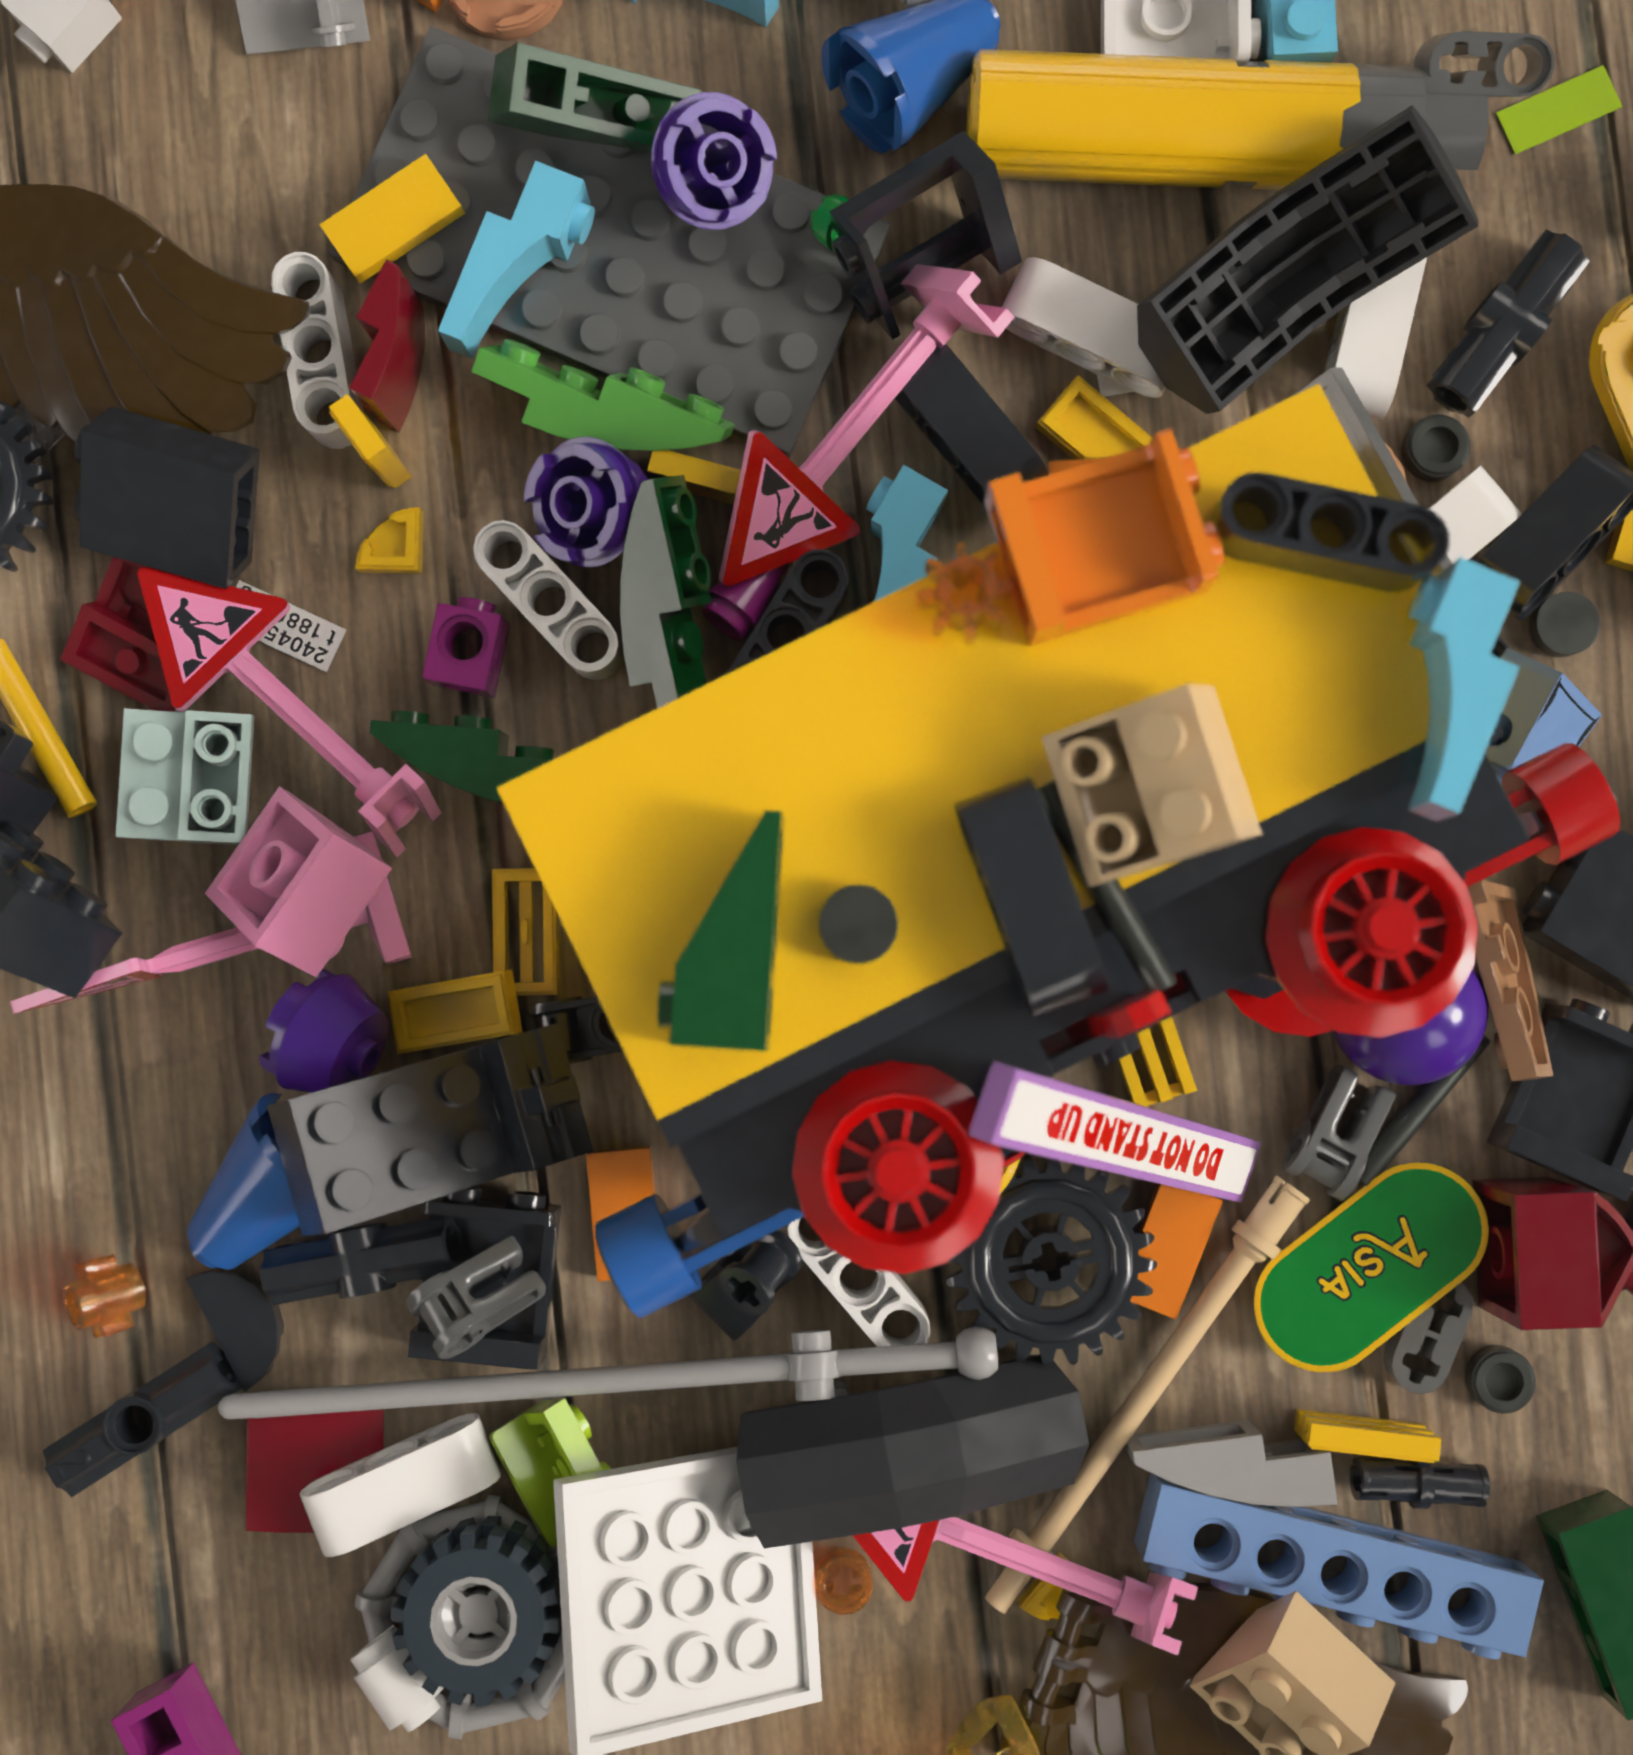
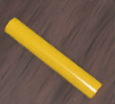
(47, 745)

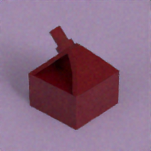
(1551, 1254)

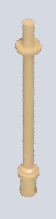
(1252, 1243)

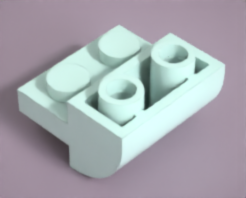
(185, 776)

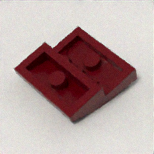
(395, 358)
(116, 639)
(295, 1451)

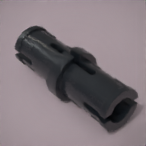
(1419, 1482)

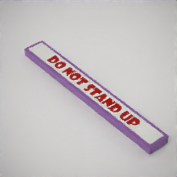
(1110, 1134)

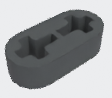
(1439, 1347)

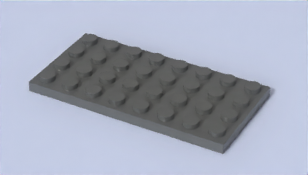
(711, 312)

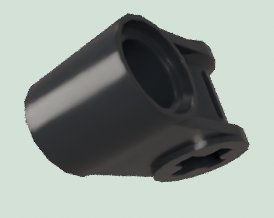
(581, 1026)
(745, 1282)

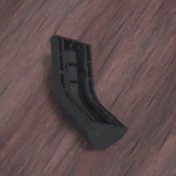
(1303, 260)
(909, 1453)

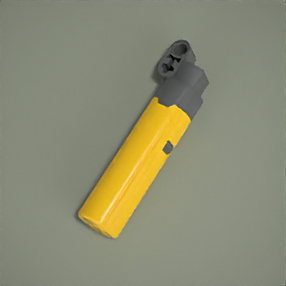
(1224, 121)

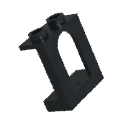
(983, 230)

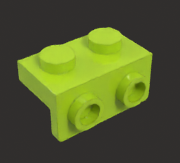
(543, 1446)

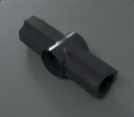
(1508, 323)
(361, 1260)
(113, 1436)

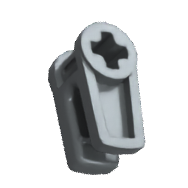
(1319, 1135)
(473, 1316)

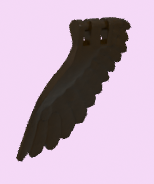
(125, 318)
(1141, 1697)

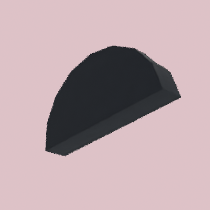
(241, 1320)

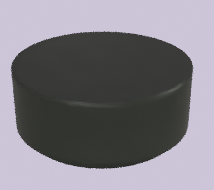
(1435, 448)
(1564, 624)
(858, 924)
(1500, 1379)

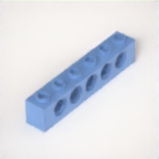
(1491, 1622)

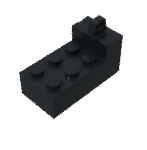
(47, 923)
(429, 1129)

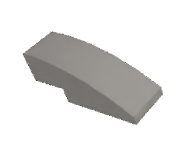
(1236, 1464)

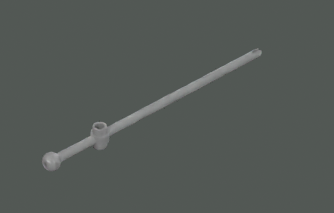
(810, 1365)

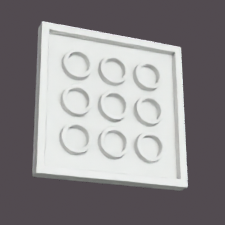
(676, 1605)

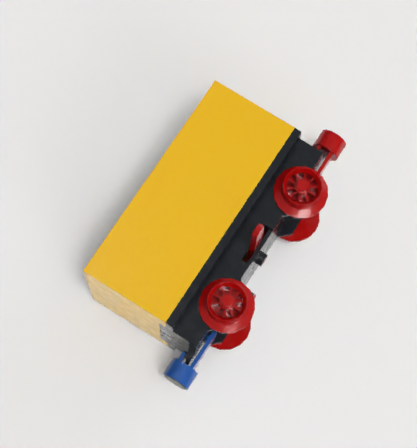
(866, 742)

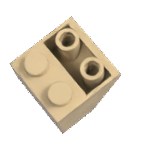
(1151, 784)
(1295, 1683)

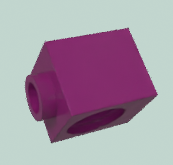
(474, 675)

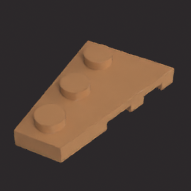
(1509, 982)

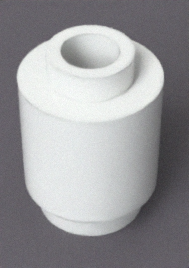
(389, 1686)

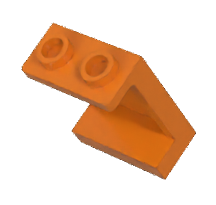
(1104, 539)

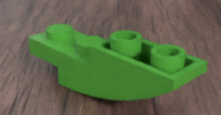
(627, 413)

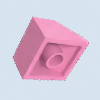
(297, 883)

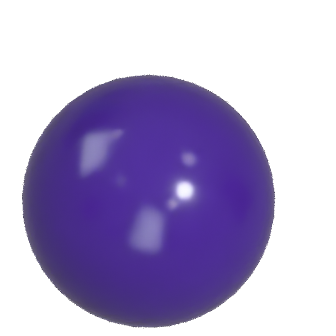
(1426, 1051)

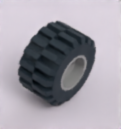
(479, 1610)

